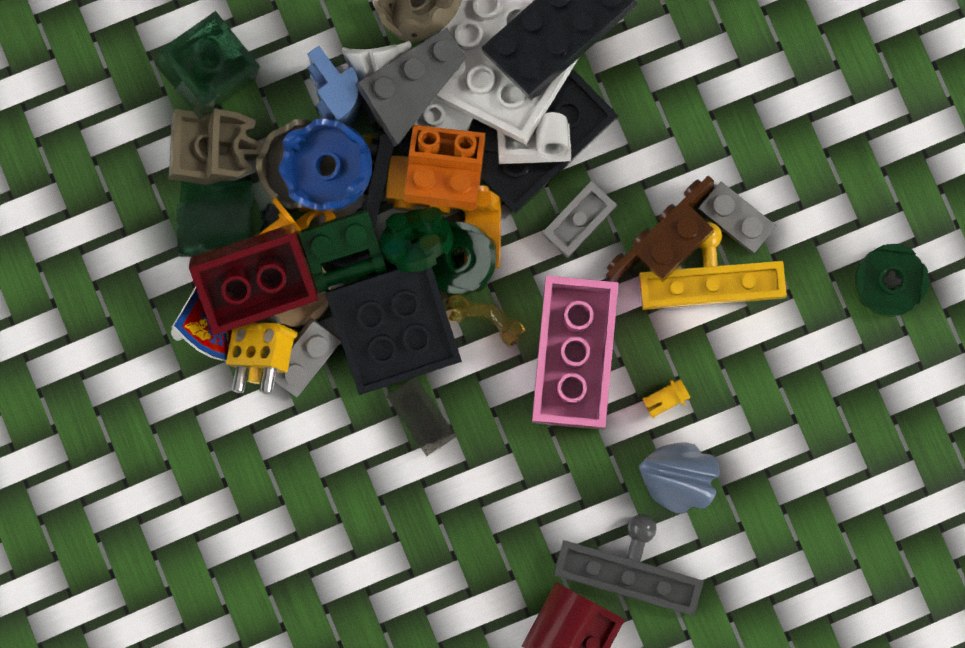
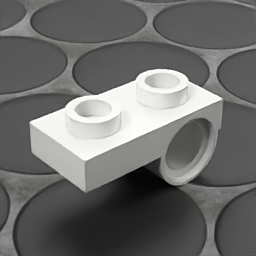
(547, 144)

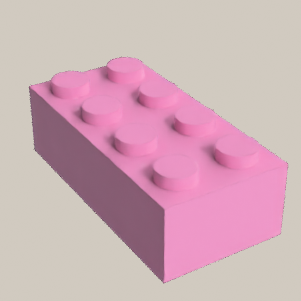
(575, 352)

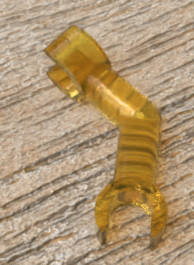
(508, 329)

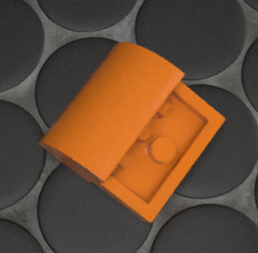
(444, 167)

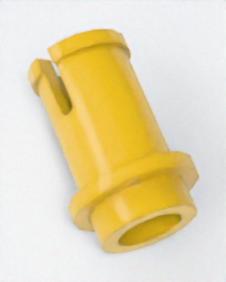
(666, 398)

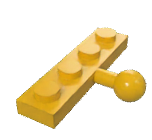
(712, 282)

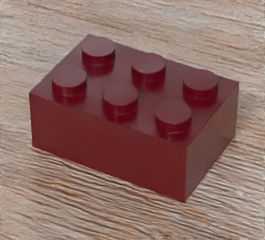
(253, 279)

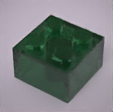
(207, 64)

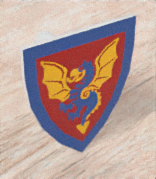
(195, 329)

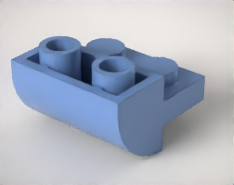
(336, 92)

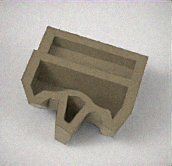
(211, 146)

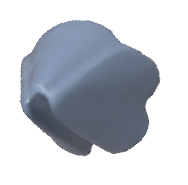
(680, 476)

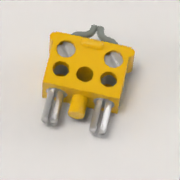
(259, 350)

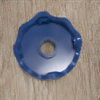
(302, 161)

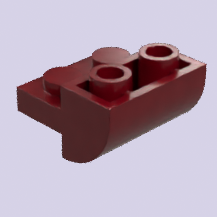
(572, 622)

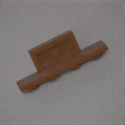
(671, 240)

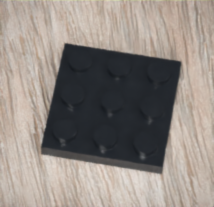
(393, 327)

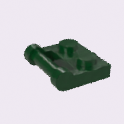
(339, 239)

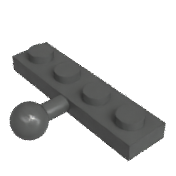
(628, 574)

